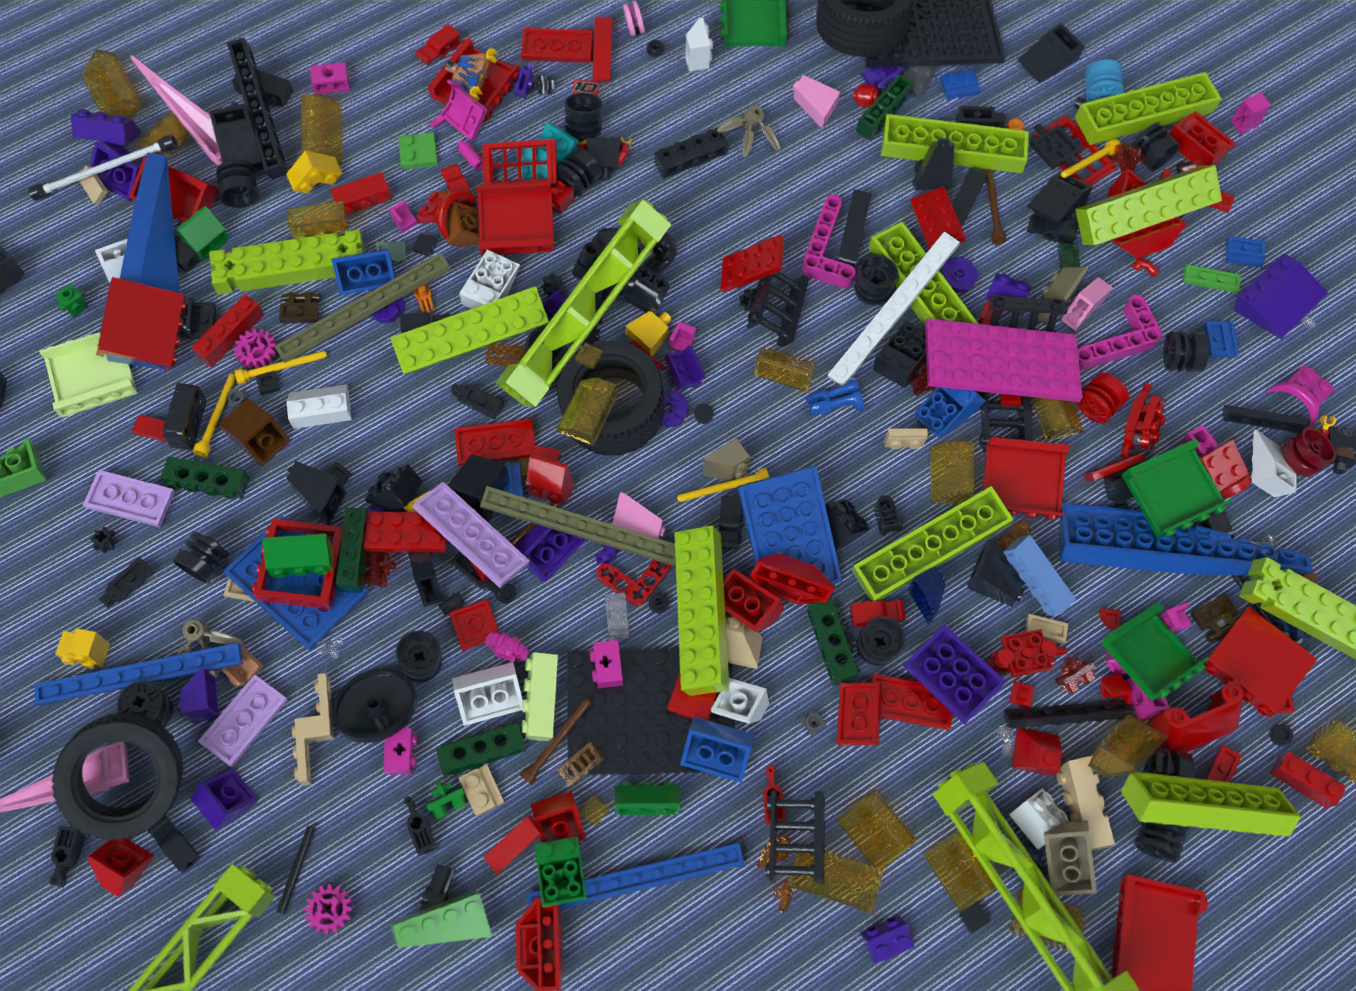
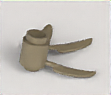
(749, 121)
(199, 632)

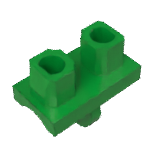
(436, 804)

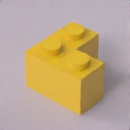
(311, 169)
(83, 648)

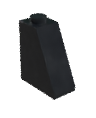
(936, 167)
(425, 578)

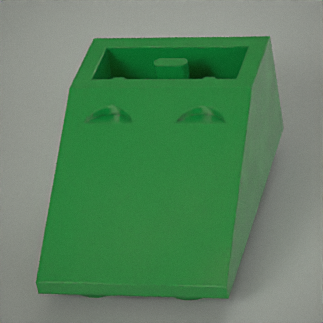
(560, 872)

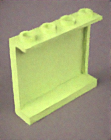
(84, 379)

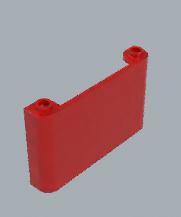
(1156, 933)

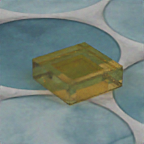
(589, 355)
(594, 811)

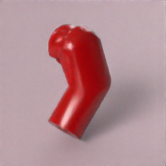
(1147, 265)

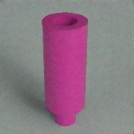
(470, 155)

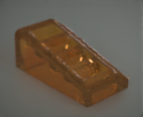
(513, 350)
(576, 758)

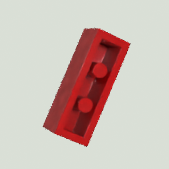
(362, 193)
(1308, 780)

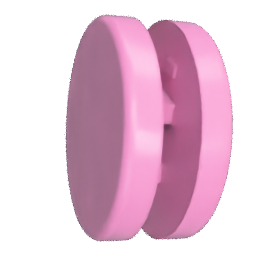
(633, 18)

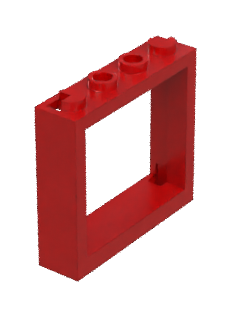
(329, 586)

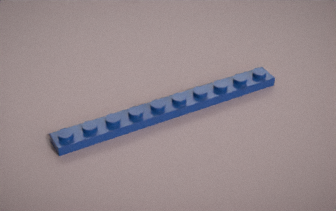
(149, 671)
(656, 874)

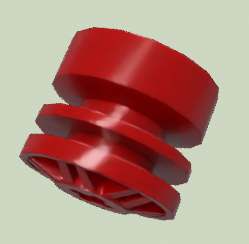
(1102, 398)

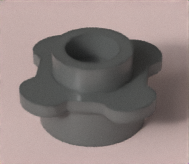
(235, 394)
(807, 722)

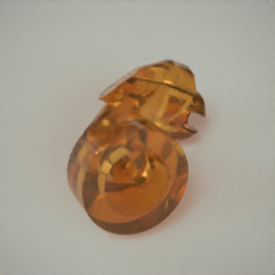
(1018, 530)

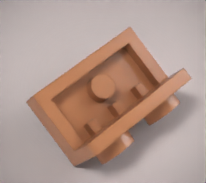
(241, 674)

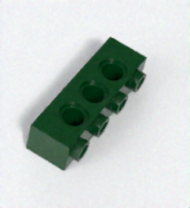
(887, 103)
(176, 468)
(352, 554)
(837, 672)
(492, 753)

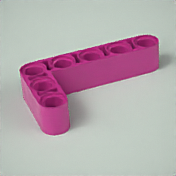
(820, 243)
(1139, 336)

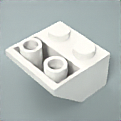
(698, 47)
(112, 258)
(1038, 816)

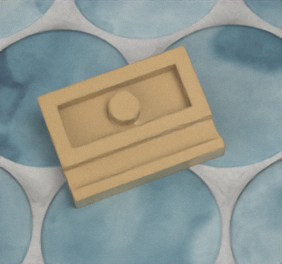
(905, 438)
(481, 790)

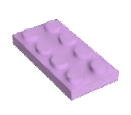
(129, 498)
(243, 720)

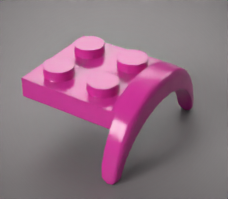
(462, 112)
(1308, 388)

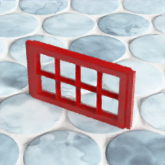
(551, 151)
(1095, 176)

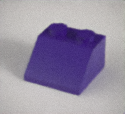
(1008, 287)
(199, 697)
(223, 798)

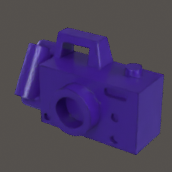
(525, 81)

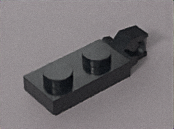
(478, 400)
(464, 565)
(126, 582)

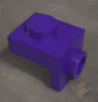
(606, 556)

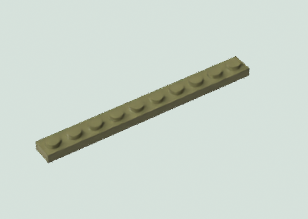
(362, 307)
(578, 525)

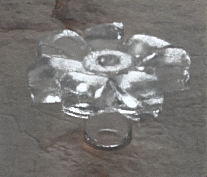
(331, 647)

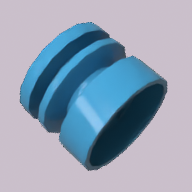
(1103, 79)

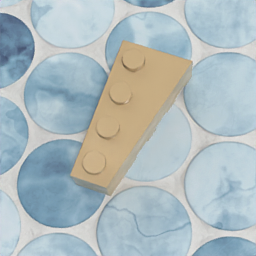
(1085, 801)

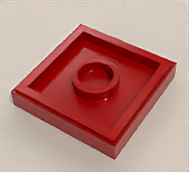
(473, 624)

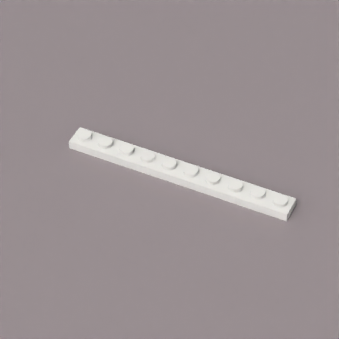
(893, 309)

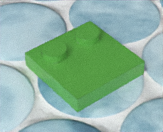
(417, 151)

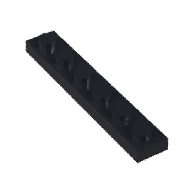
(1067, 714)

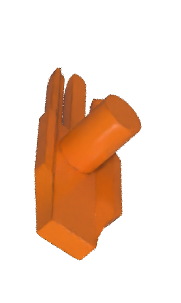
(423, 294)

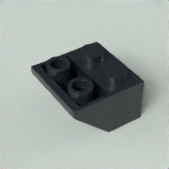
(394, 488)
(845, 523)

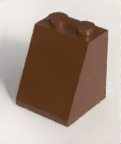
(255, 432)

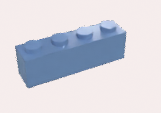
(1039, 575)

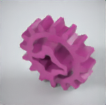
(255, 348)
(507, 647)
(335, 903)

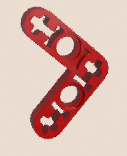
(633, 587)

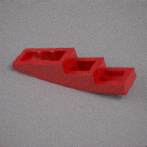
(602, 49)

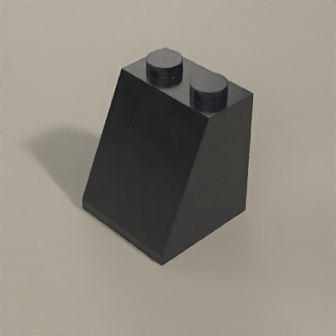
(474, 477)
(317, 490)
(996, 576)

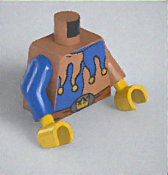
(472, 71)

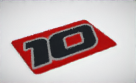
(585, 86)

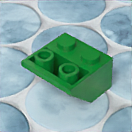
(203, 233)

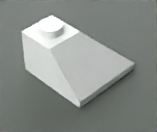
(742, 702)

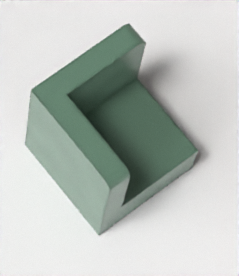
(396, 249)

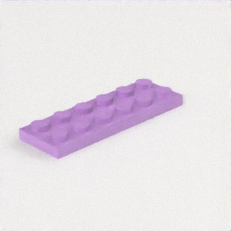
(471, 534)

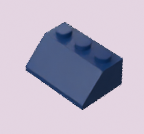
(363, 271)
(717, 749)

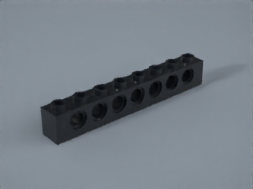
(257, 108)

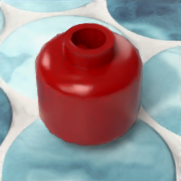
(866, 95)

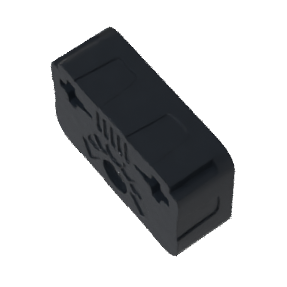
(184, 416)

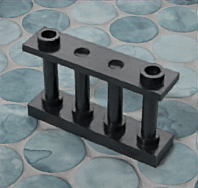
(1033, 305)
(790, 316)
(1023, 423)
(815, 848)

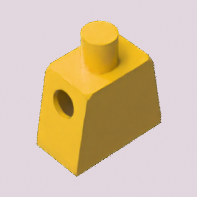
(649, 331)

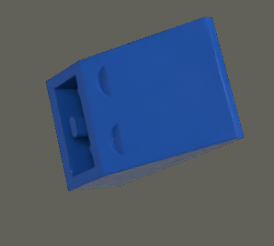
(948, 409)

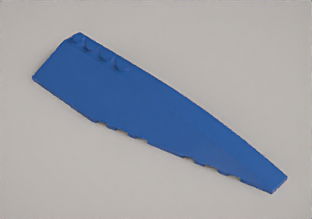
(151, 239)
(1127, 541)

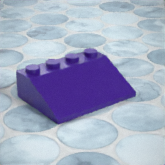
(1280, 296)
(954, 674)

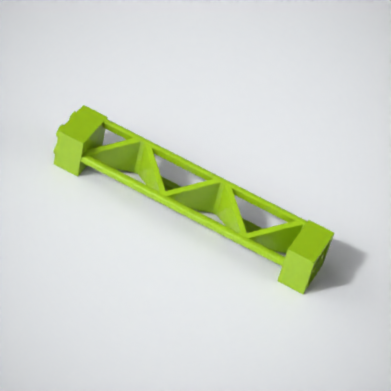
(577, 316)
(238, 886)
(1035, 914)

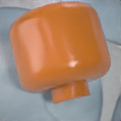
(1015, 124)

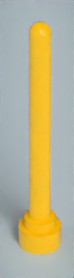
(1108, 149)
(244, 375)
(202, 448)
(762, 473)

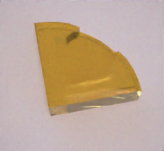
(524, 462)

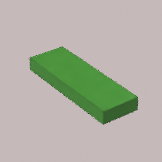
(1211, 278)

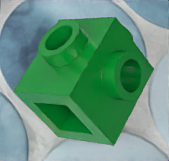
(71, 300)

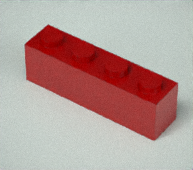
(226, 330)

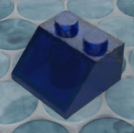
(927, 592)

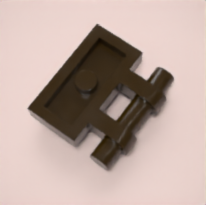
(300, 312)
(1213, 612)

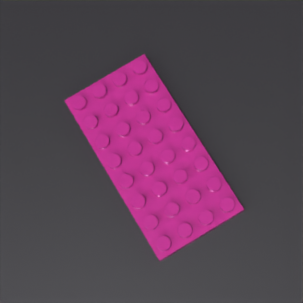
(1002, 360)

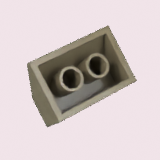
(1063, 287)
(1070, 859)

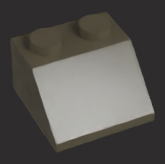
(727, 462)

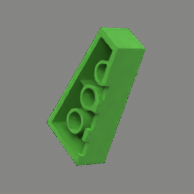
(20, 468)
(446, 922)

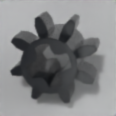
(544, 84)
(549, 280)
(747, 299)
(104, 540)

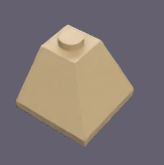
(742, 643)

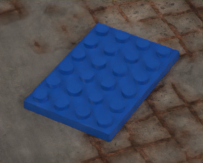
(791, 519)
(303, 623)

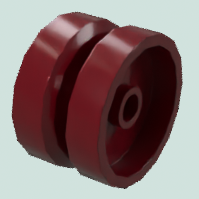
(1309, 452)

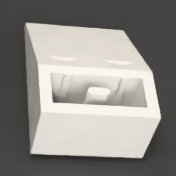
(489, 280)
(1270, 467)

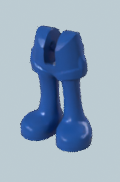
(821, 402)

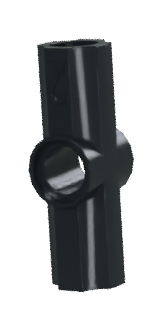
(438, 887)

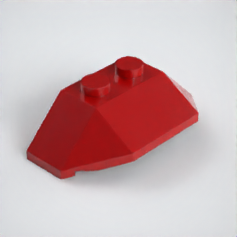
(1152, 238)
(792, 579)
(540, 947)

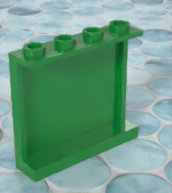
(753, 22)
(1174, 490)
(1152, 654)

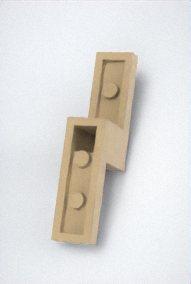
(313, 730)

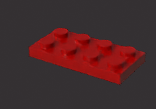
(556, 45)
(936, 216)
(752, 263)
(496, 441)
(401, 533)
(911, 703)

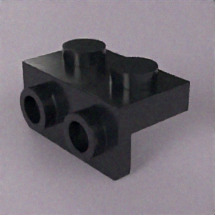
(199, 318)

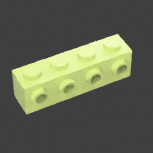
(540, 697)

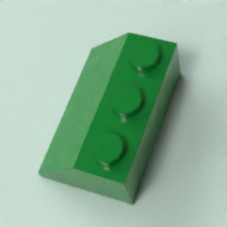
(298, 555)
(647, 799)

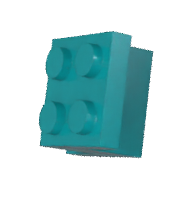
(565, 145)

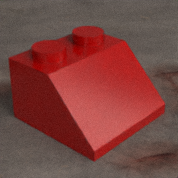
(549, 480)
(558, 818)

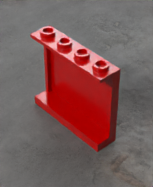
(496, 85)
(515, 218)
(141, 323)
(1026, 475)
(1262, 662)

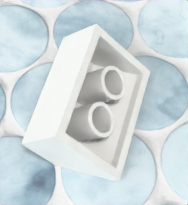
(319, 406)
(488, 693)

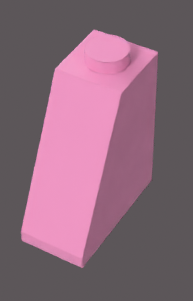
(816, 99)
(1086, 303)
(637, 518)

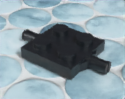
(1055, 146)

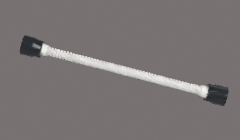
(42, 190)

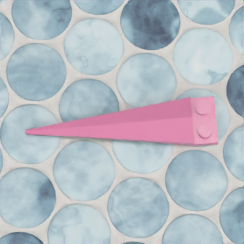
(189, 114)
(100, 772)

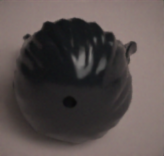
(661, 254)

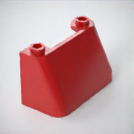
(186, 192)
(1189, 734)

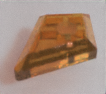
(765, 857)
(785, 895)

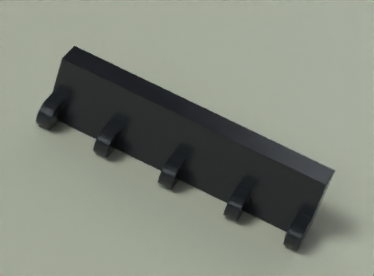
(1263, 419)

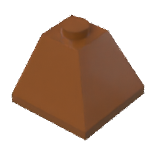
(462, 225)

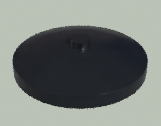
(374, 705)

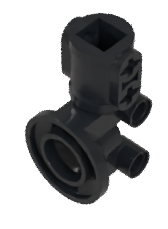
(643, 289)

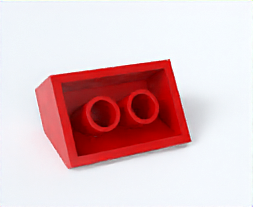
(1201, 140)
(750, 602)

